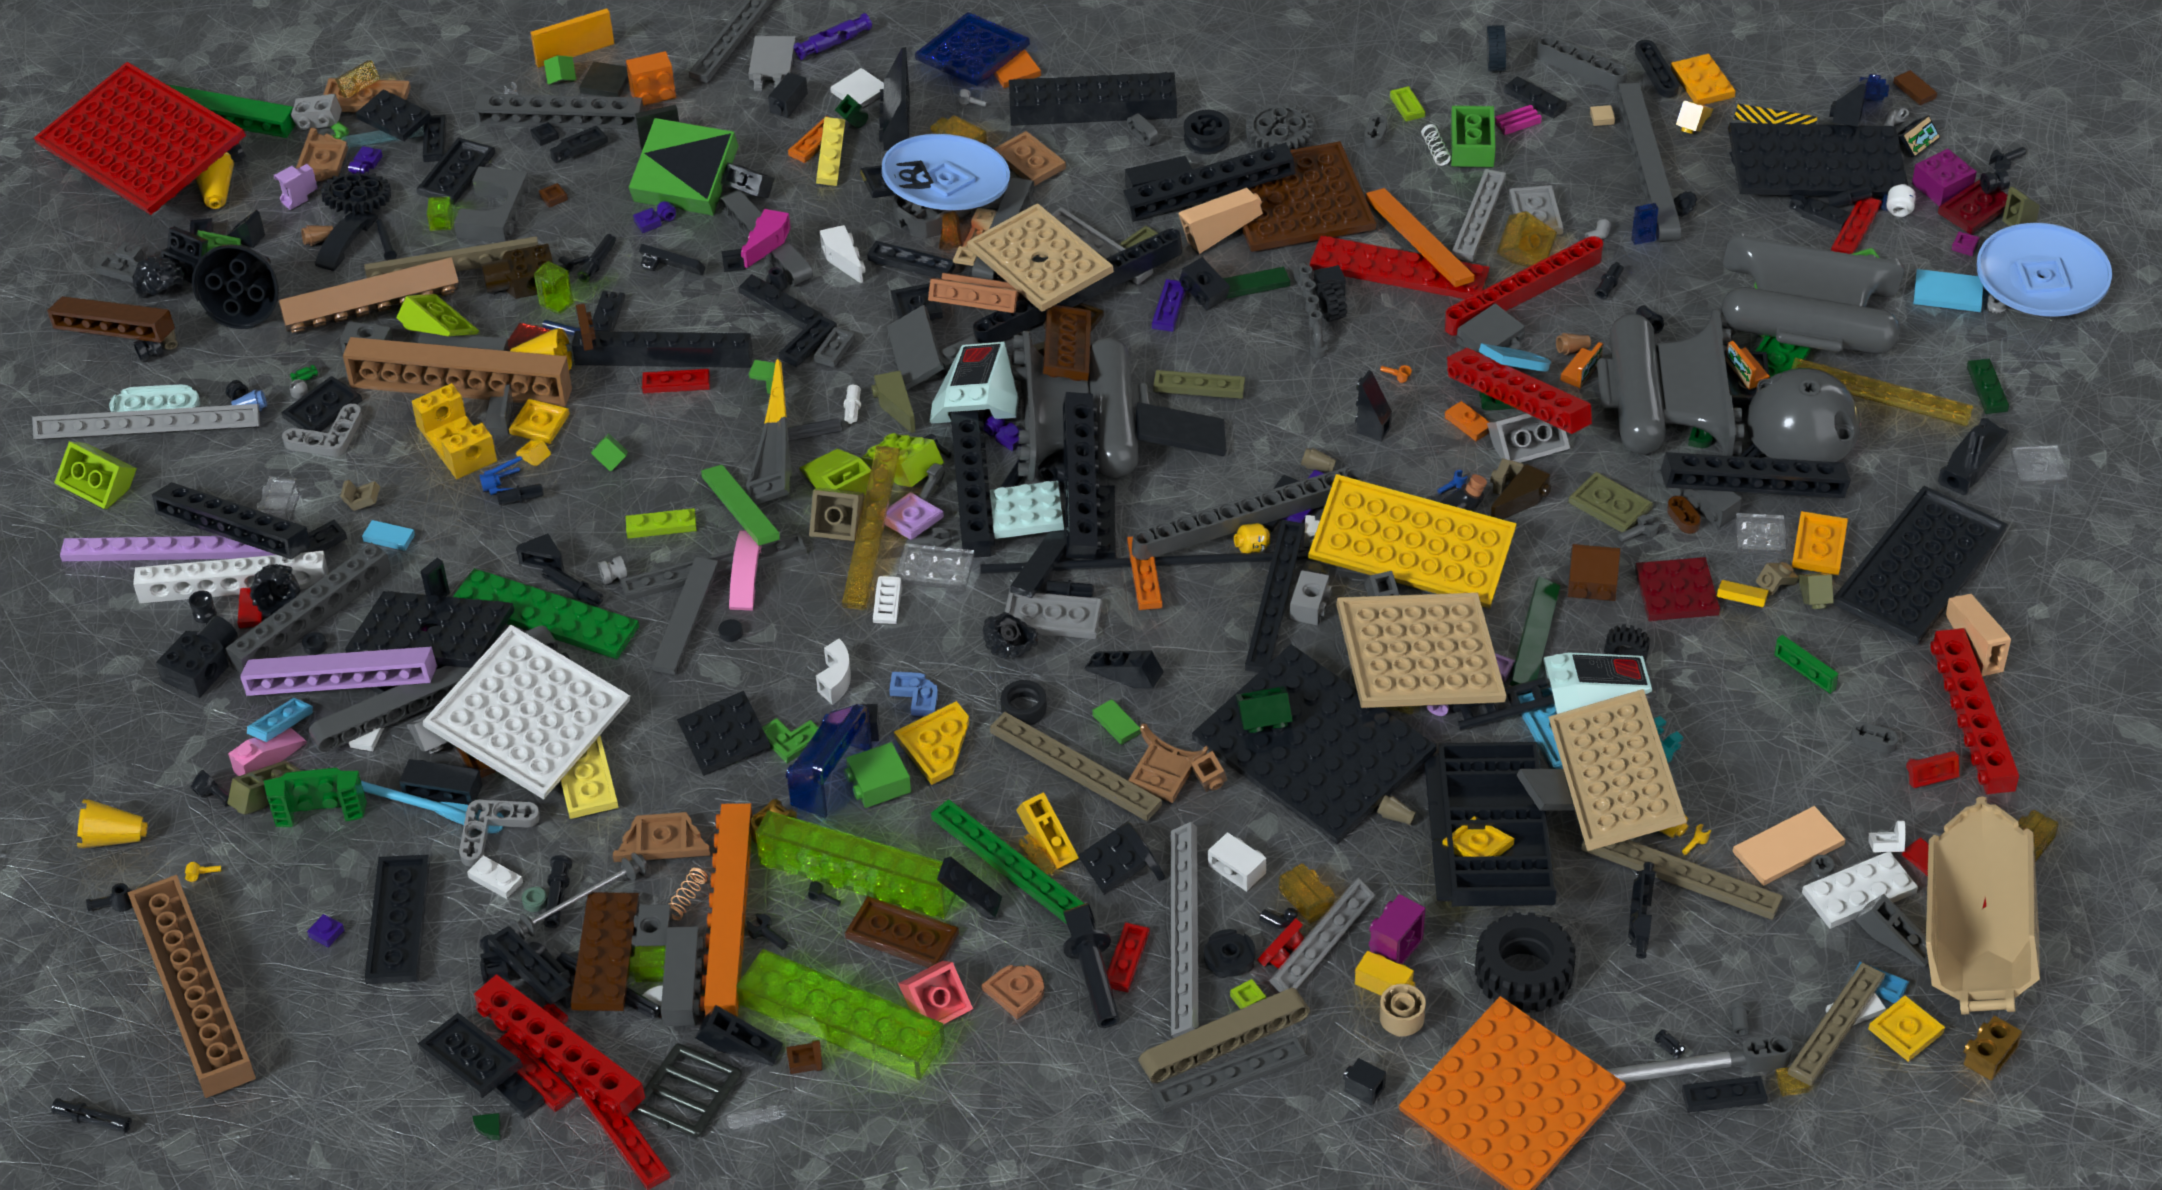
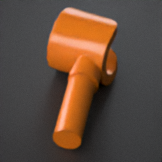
(1402, 374)

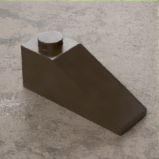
(1522, 493)

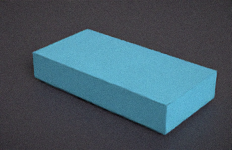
(388, 535)

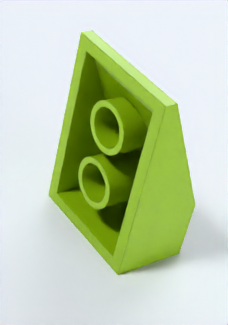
(433, 316)

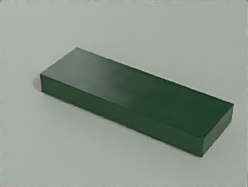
(1257, 282)

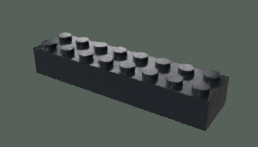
(1092, 98)

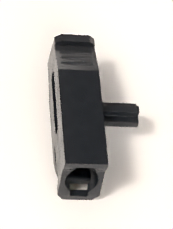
(1973, 456)

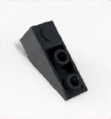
(1374, 412)
(1129, 668)

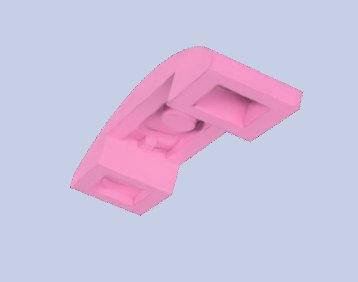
(744, 573)

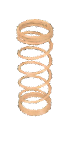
(692, 875)

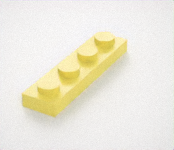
(830, 151)

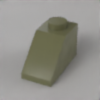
(2019, 208)
(1816, 589)

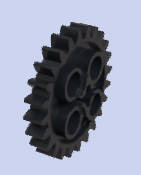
(356, 192)

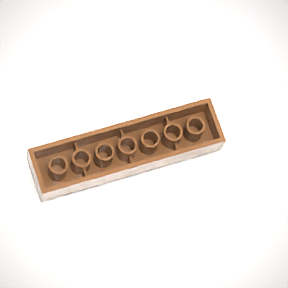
(367, 295)

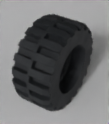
(1525, 936)

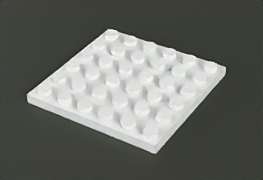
(526, 711)

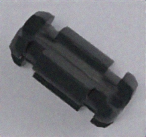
(1670, 1044)

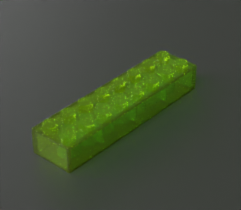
(853, 864)
(841, 1014)

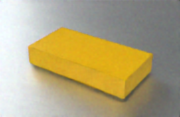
(1742, 593)

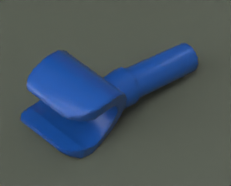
(1457, 482)

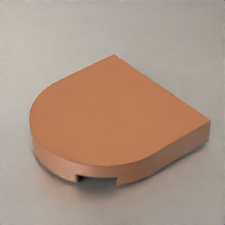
(1016, 988)

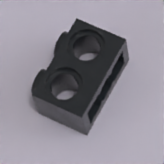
(747, 180)

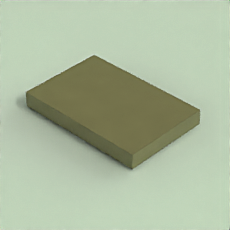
(1610, 502)

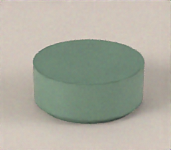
(534, 899)

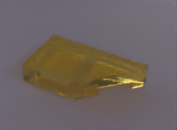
(1789, 1085)

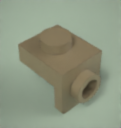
(1506, 471)
(361, 496)
(1775, 575)

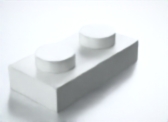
(495, 877)

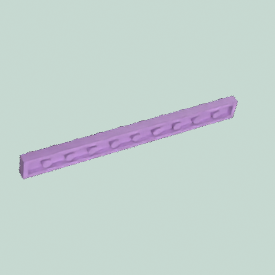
(156, 548)

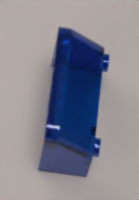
(808, 774)

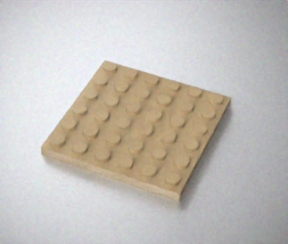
(1420, 650)

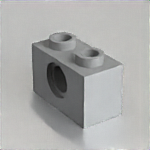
(1310, 597)

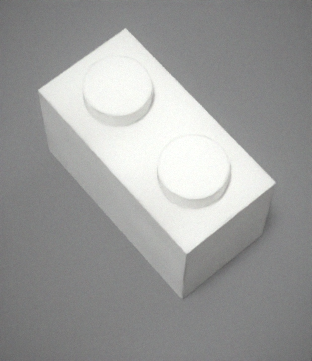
(1237, 861)

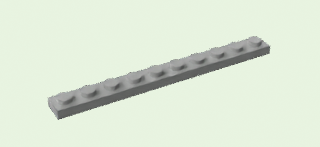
(146, 421)
(1184, 930)

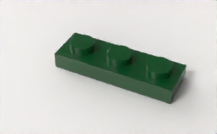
(1987, 386)

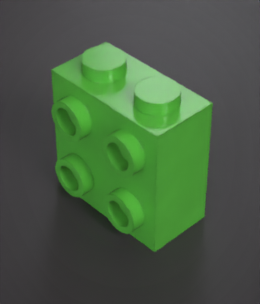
(877, 775)

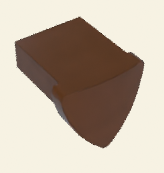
(805, 1057)

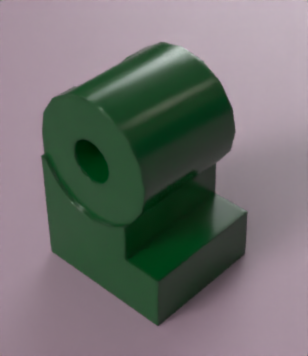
(852, 111)

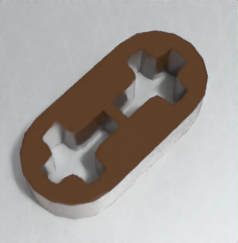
(1680, 516)

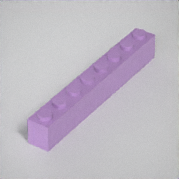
(338, 671)

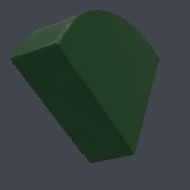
(488, 1125)

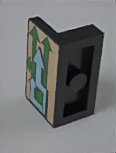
(1918, 135)

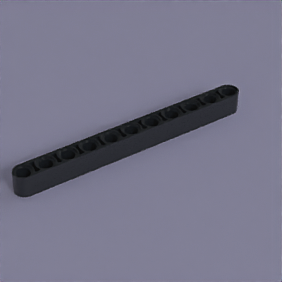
(1126, 266)

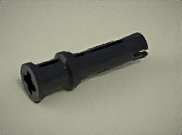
(558, 882)

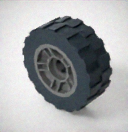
(1496, 48)

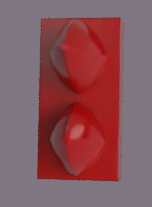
(1933, 769)
(1276, 953)

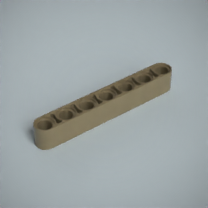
(1223, 1035)

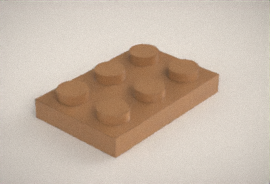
(1030, 158)

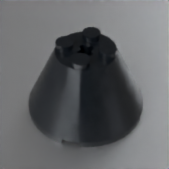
(235, 286)

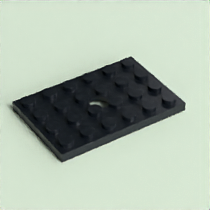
(460, 639)

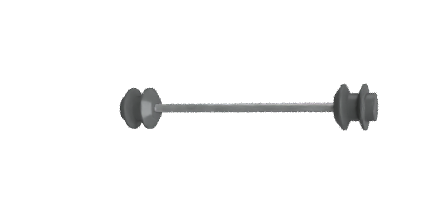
(629, 869)

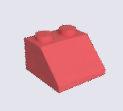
(937, 993)

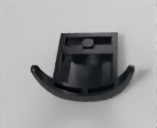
(1118, 858)

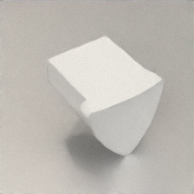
(1889, 841)

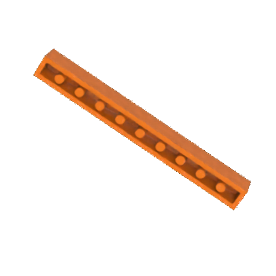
(728, 908)

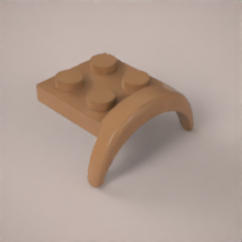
(1163, 767)

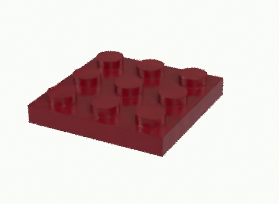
(1677, 589)

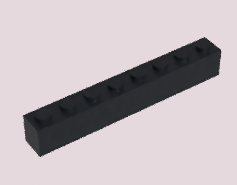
(665, 349)

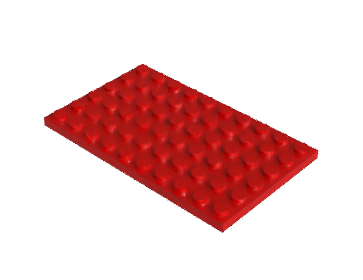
(139, 137)

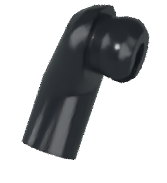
(1278, 921)

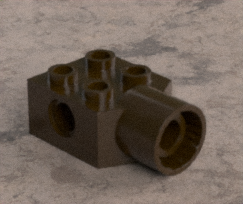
(516, 271)

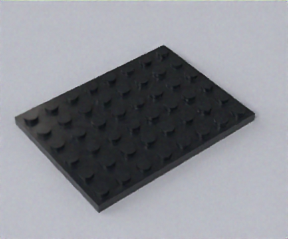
(1333, 755)

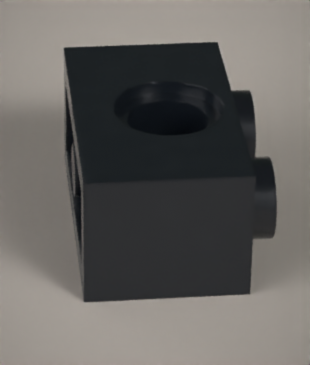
(1204, 284)

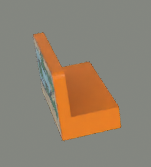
(1745, 365)
(1582, 366)

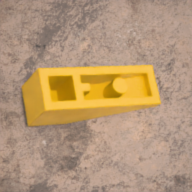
(1047, 830)

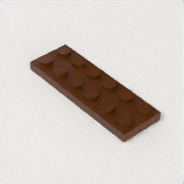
(1067, 343)
(605, 952)

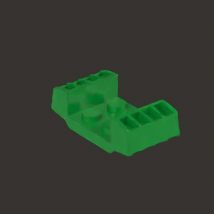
(313, 791)

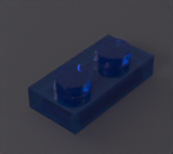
(1644, 223)

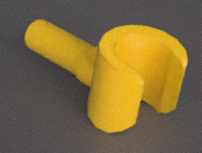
(1699, 838)
(193, 870)

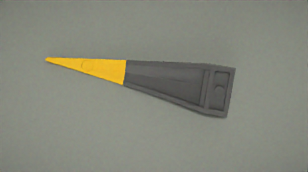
(772, 463)

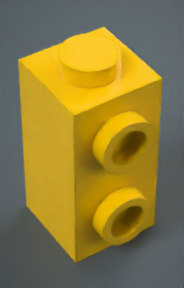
(1379, 973)

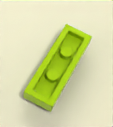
(661, 523)

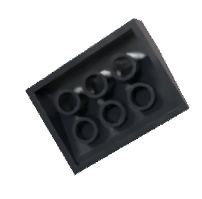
(895, 103)

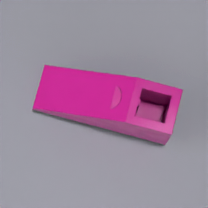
(767, 235)

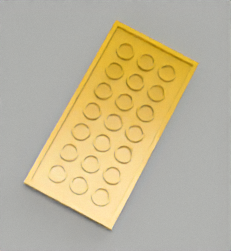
(1413, 537)

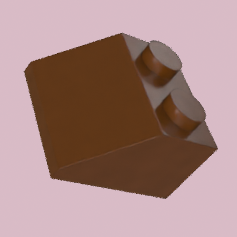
(1594, 572)

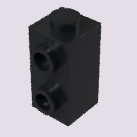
(788, 95)

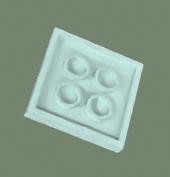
(1026, 509)

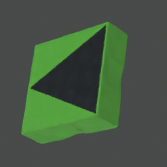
(683, 166)

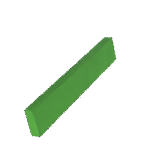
(740, 505)

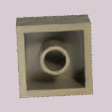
(835, 514)

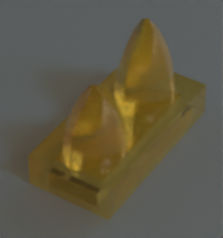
(357, 78)

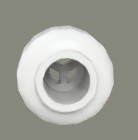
(1901, 200)

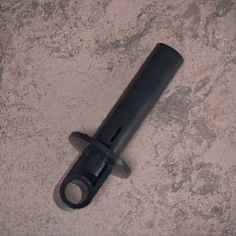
(1087, 945)

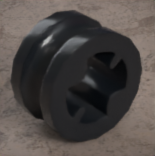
(232, 387)

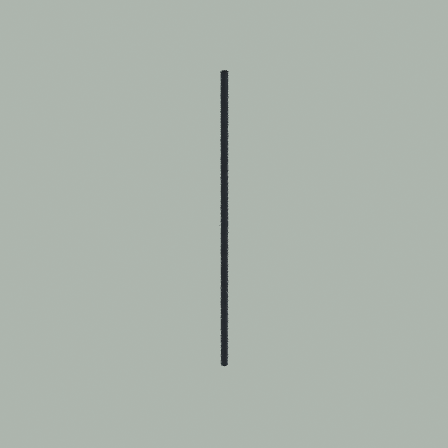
(1159, 561)

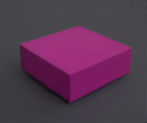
(1965, 243)

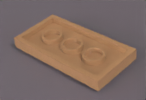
(359, 99)

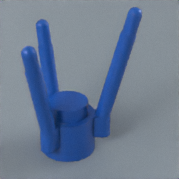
(491, 478)

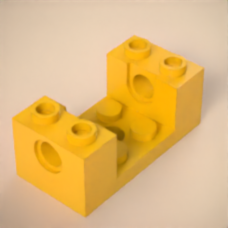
(451, 434)

